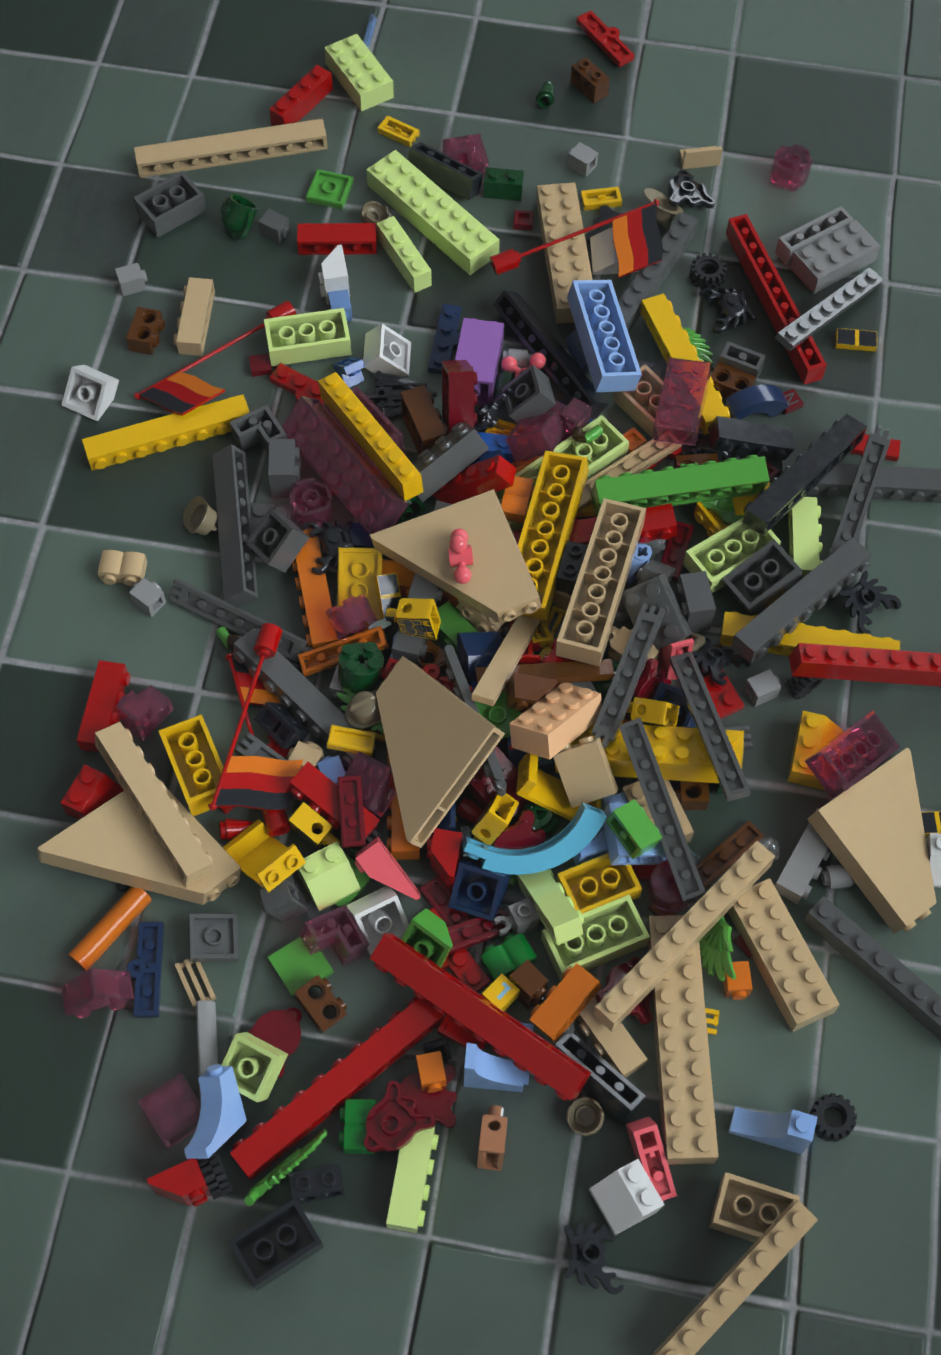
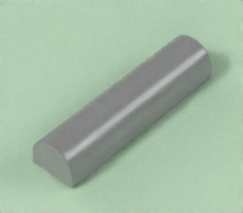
(206, 1036)

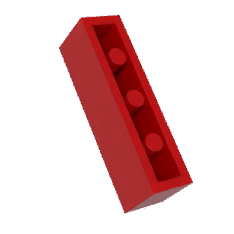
(302, 97)
(325, 237)
(477, 479)
(102, 701)
(323, 797)

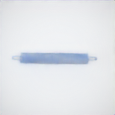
(367, 30)

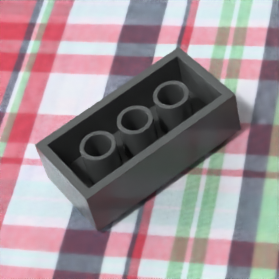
(448, 457)

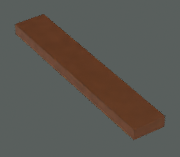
(563, 671)
(722, 858)

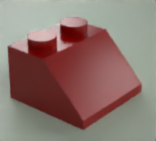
(89, 792)
(445, 854)
(182, 1184)

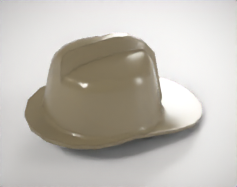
(664, 211)
(199, 517)
(363, 710)

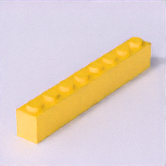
(675, 343)
(163, 433)
(371, 436)
(734, 622)

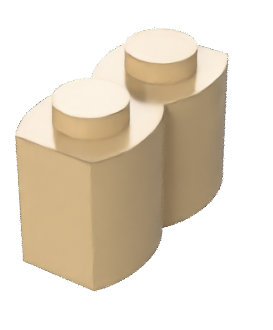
(122, 567)

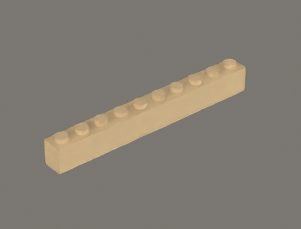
(231, 148)
(683, 936)

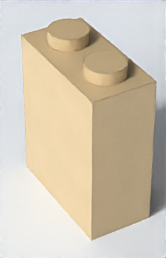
(585, 771)

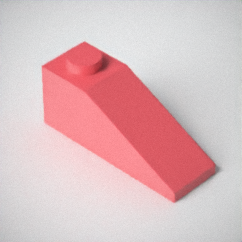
(672, 650)
(383, 867)
(651, 1154)

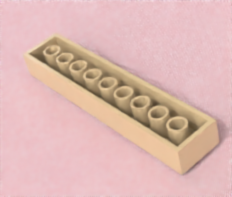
(683, 1056)

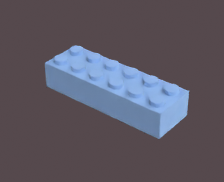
(603, 336)

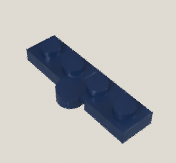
(445, 338)
(148, 970)

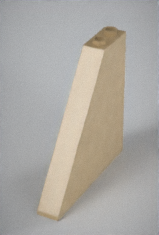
(499, 576)
(431, 745)
(882, 841)
(121, 849)

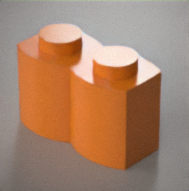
(517, 499)

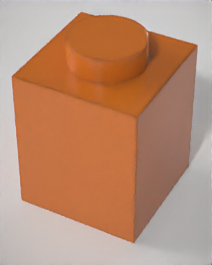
(742, 985)
(431, 1071)

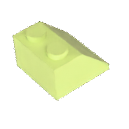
(328, 876)

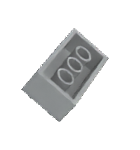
(835, 256)

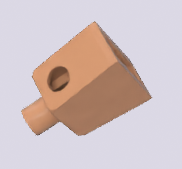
(492, 1139)

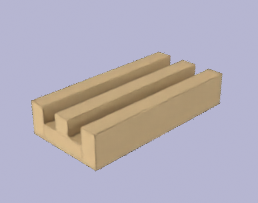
(186, 963)

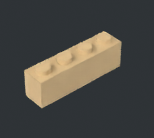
(195, 316)
(615, 1046)

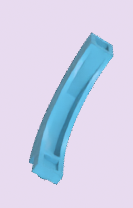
(542, 856)

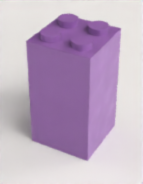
(482, 347)

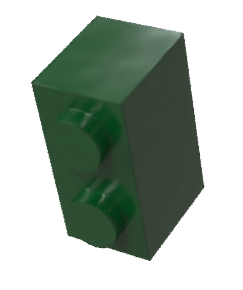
(503, 184)

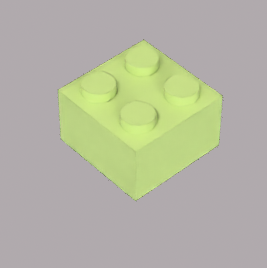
(254, 1065)

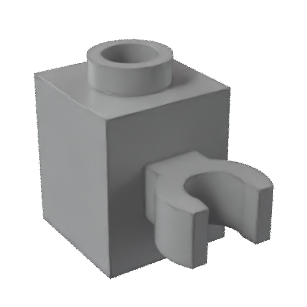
(520, 916)

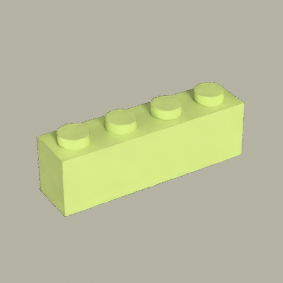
(404, 254)
(805, 534)
(552, 905)
(410, 1182)

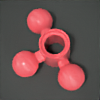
(510, 363)
(460, 555)

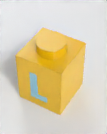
(501, 992)

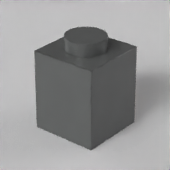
(274, 226)

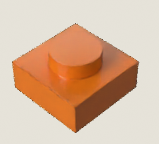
(635, 439)

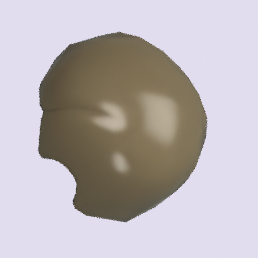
(374, 212)
(585, 1116)

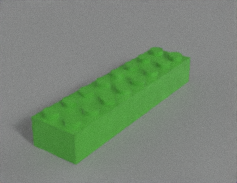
(685, 484)

